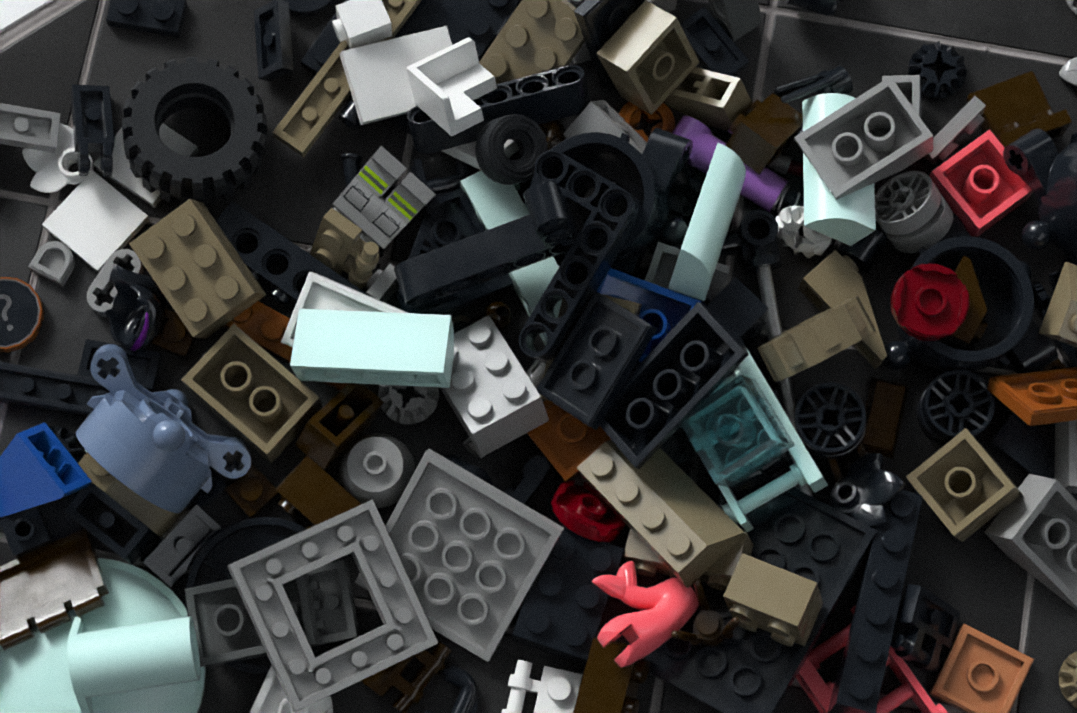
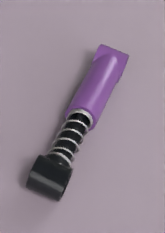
(771, 191)

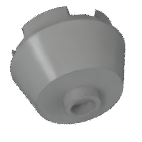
(376, 469)

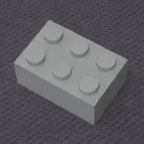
(491, 389)

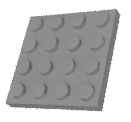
(467, 551)

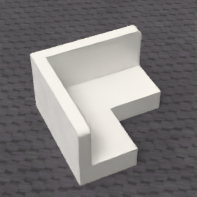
(448, 85)

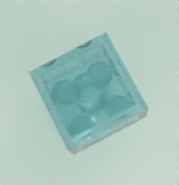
(736, 431)

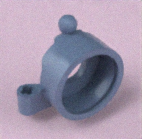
(151, 438)

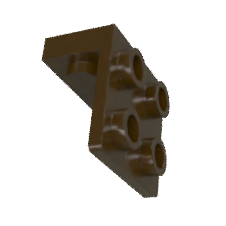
(1019, 107)

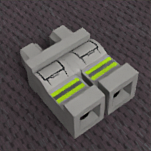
(379, 216)

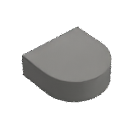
(54, 262)

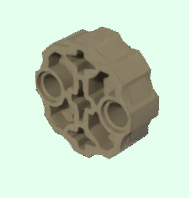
(816, 339)

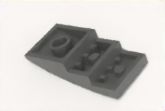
(319, 599)

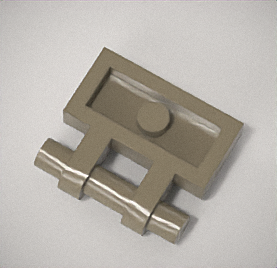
(342, 249)

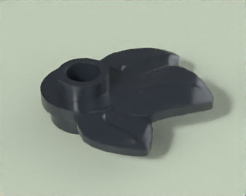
(870, 489)

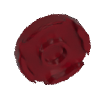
(929, 302)
(586, 512)

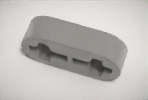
(102, 283)

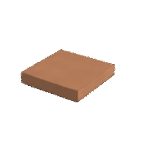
(980, 674)

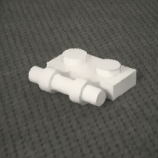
(555, 691)

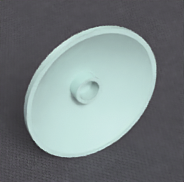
(117, 659)

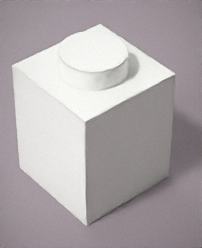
(362, 22)

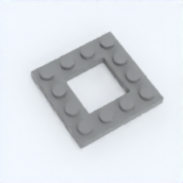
(300, 673)

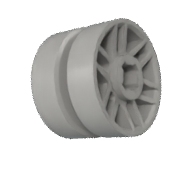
(912, 211)

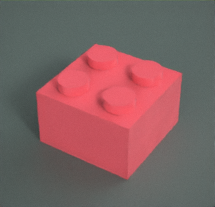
(980, 184)

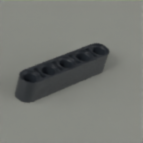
(537, 96)

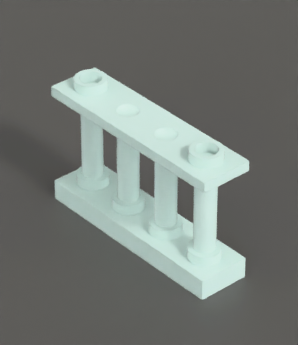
(801, 472)

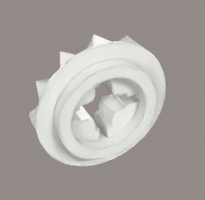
(789, 221)

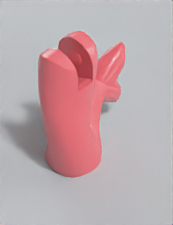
(664, 609)

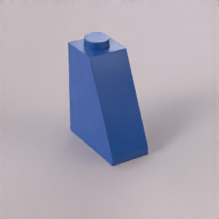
(37, 471)

